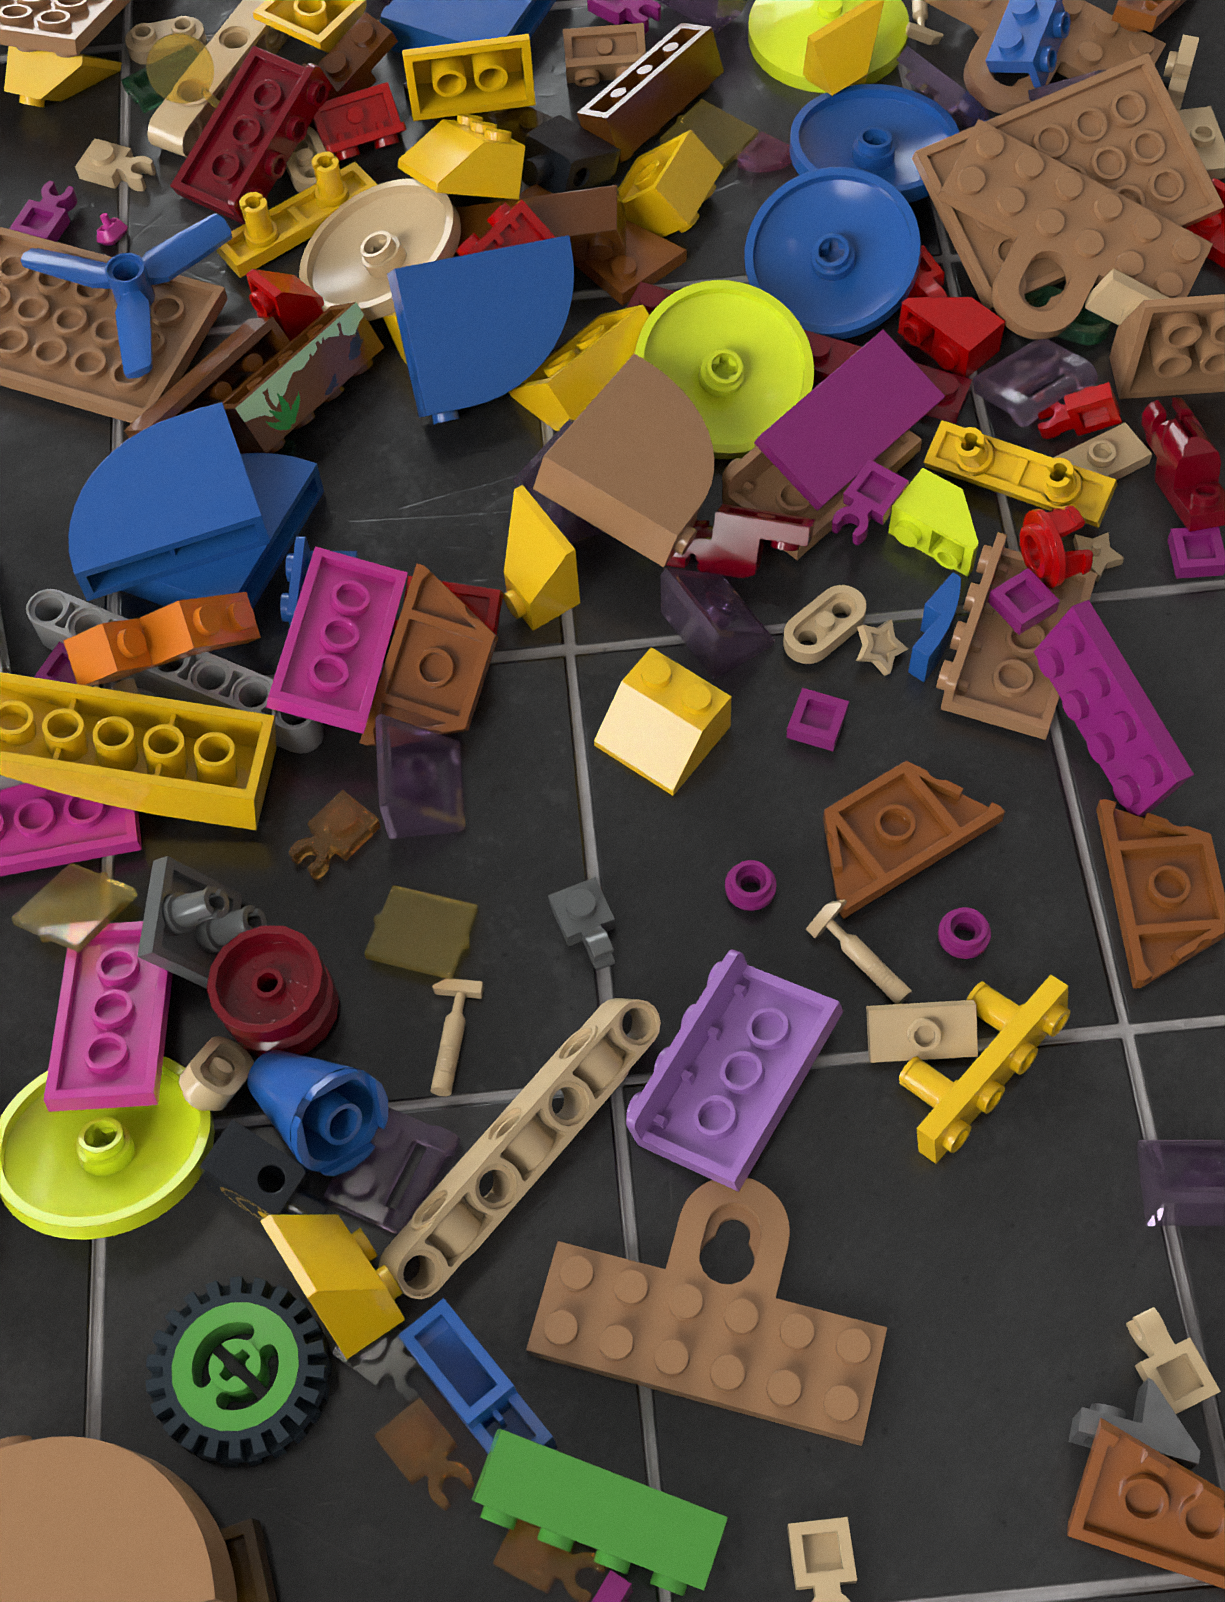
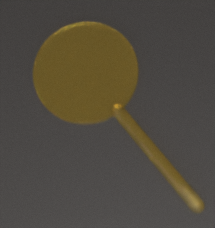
(181, 69)

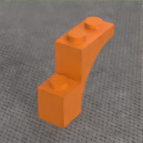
(160, 637)

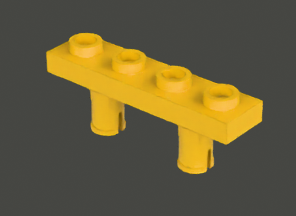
(293, 221)
(1019, 472)
(983, 1084)

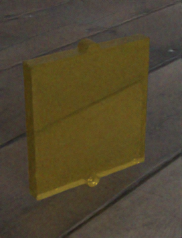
(716, 129)
(74, 907)
(421, 932)

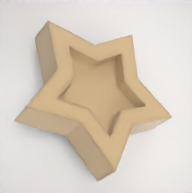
(1103, 555)
(880, 646)

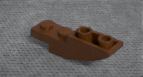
(355, 55)

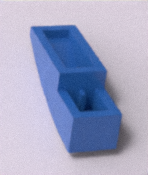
(470, 1378)

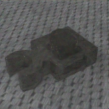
(382, 1360)

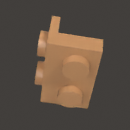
(602, 52)

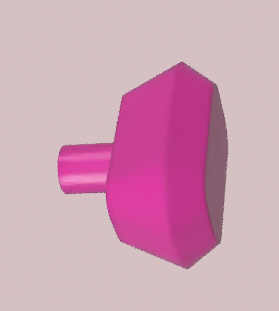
(111, 230)

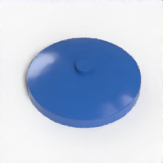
(870, 131)
(835, 250)

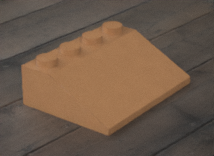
(1171, 348)

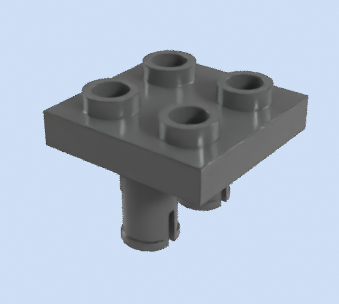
(190, 920)

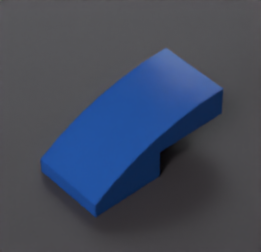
(937, 628)

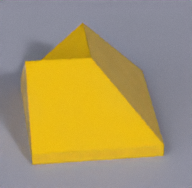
(312, 21)
(843, 49)

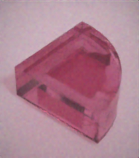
(764, 154)

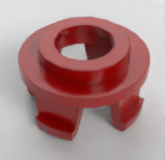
(1044, 549)

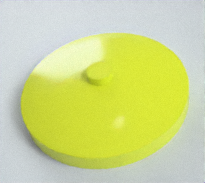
(781, 30)
(732, 356)
(100, 1167)

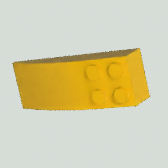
(137, 750)

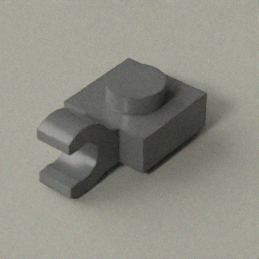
(586, 918)

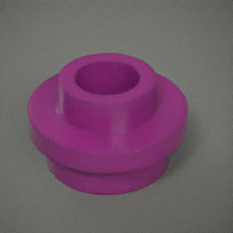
(750, 872)
(968, 920)

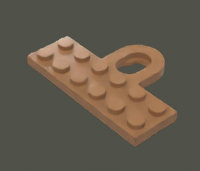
(1090, 46)
(1066, 220)
(709, 1338)

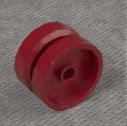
(273, 991)

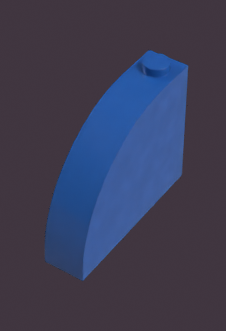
(457, 21)
(480, 321)
(286, 496)
(164, 505)

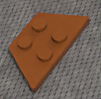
(433, 661)
(897, 831)
(1163, 890)

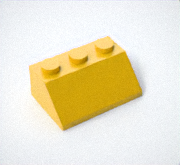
(469, 77)
(467, 159)
(581, 367)

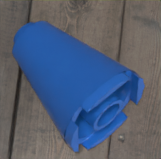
(319, 1108)

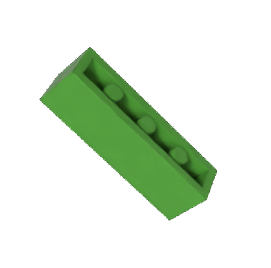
(599, 1510)

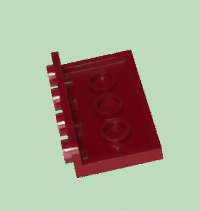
(252, 132)

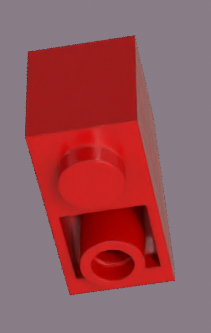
(284, 298)
(952, 331)

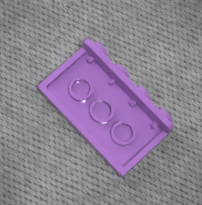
(731, 1071)

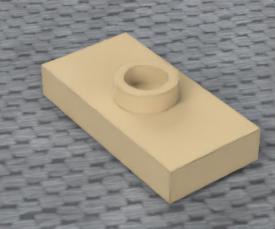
(1206, 138)
(1118, 296)
(1111, 453)
(922, 1030)

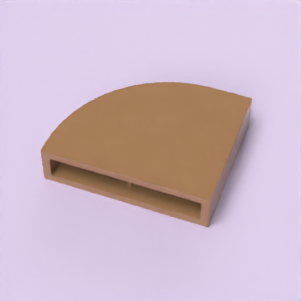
(634, 463)
(103, 1527)

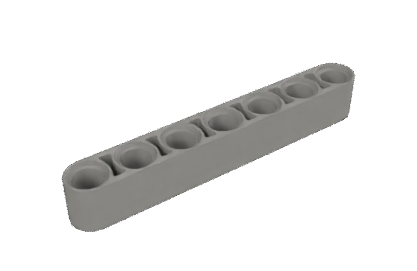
(62, 616)

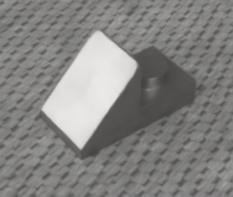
(1152, 1424)

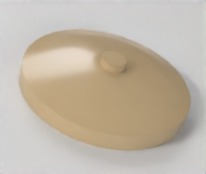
(372, 235)

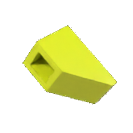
(936, 521)

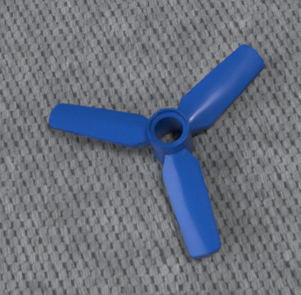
(132, 281)

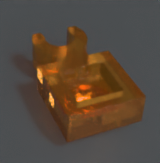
(336, 829)
(419, 1448)
(541, 1562)

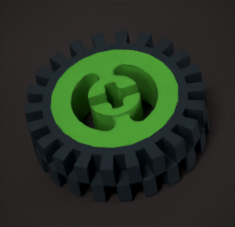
(198, 1414)

